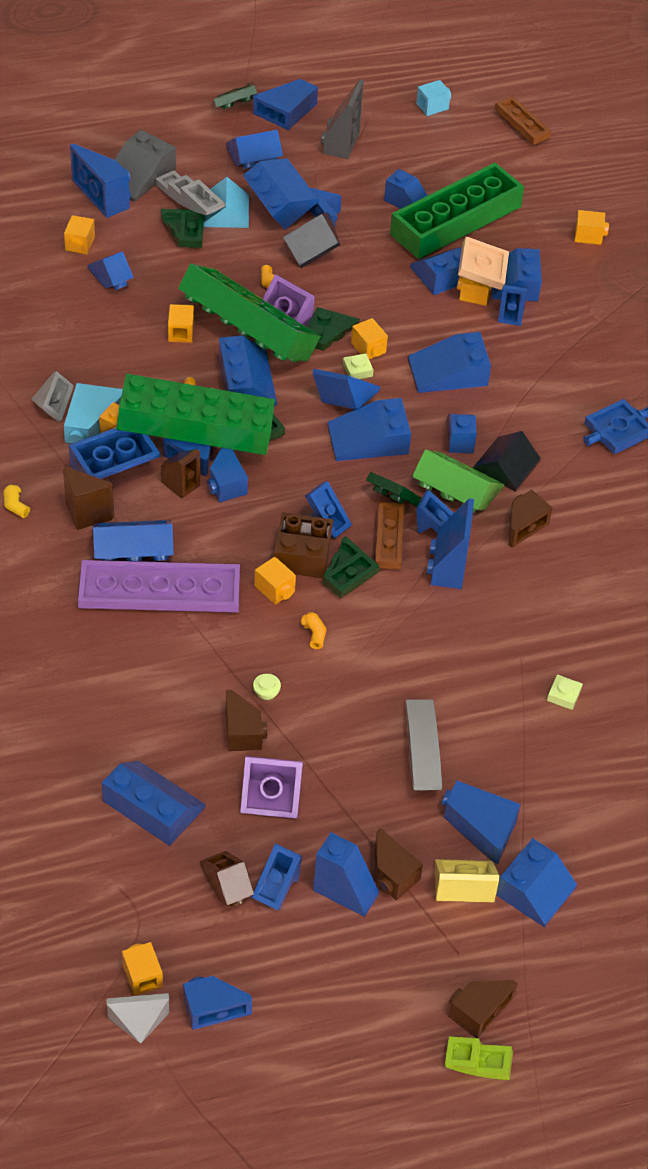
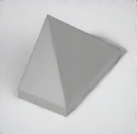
(54, 396)
(138, 1014)

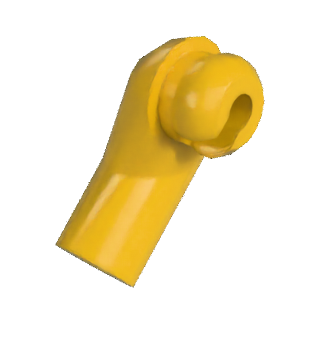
(12, 502)

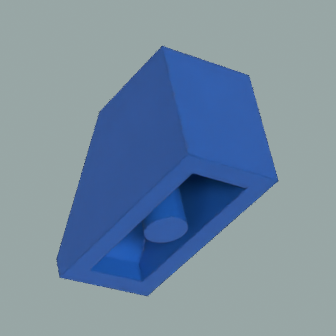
(403, 189)
(112, 271)
(512, 305)
(461, 433)
(227, 477)
(214, 1001)

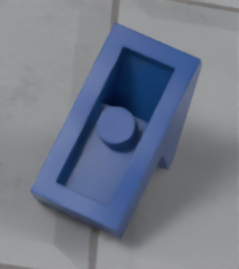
(328, 202)
(326, 505)
(431, 513)
(278, 875)

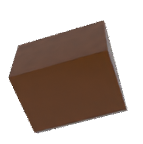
(87, 498)

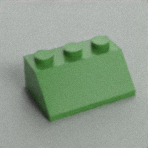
(456, 480)

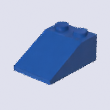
(101, 180)
(451, 364)
(371, 431)
(451, 549)

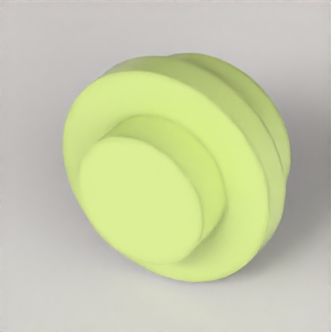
(266, 686)

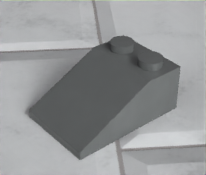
(345, 125)
(145, 160)

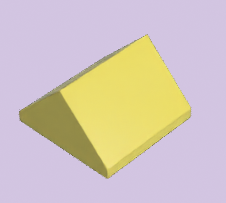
(465, 880)

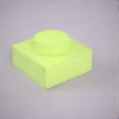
(358, 366)
(564, 692)

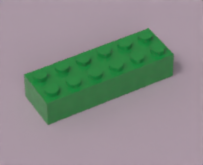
(456, 210)
(249, 313)
(195, 414)

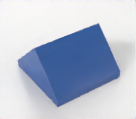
(343, 389)

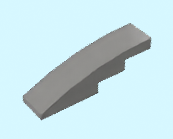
(189, 193)
(423, 745)

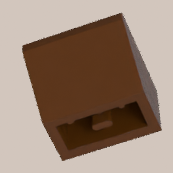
(304, 544)

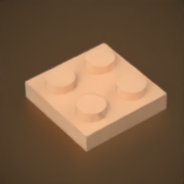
(483, 263)

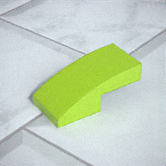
(480, 1060)

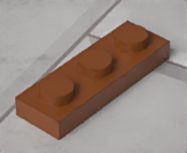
(522, 120)
(389, 535)

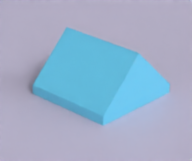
(236, 208)

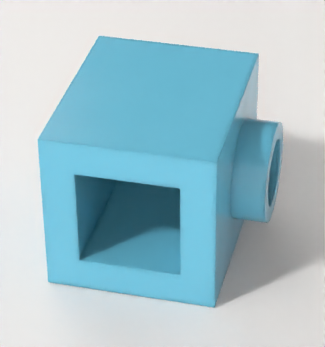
(433, 97)

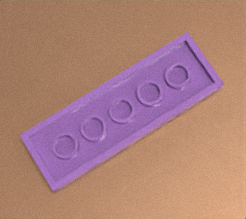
(159, 586)

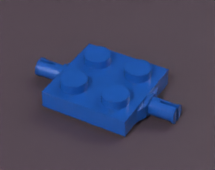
(617, 426)

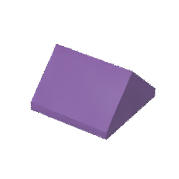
(290, 299)
(271, 787)

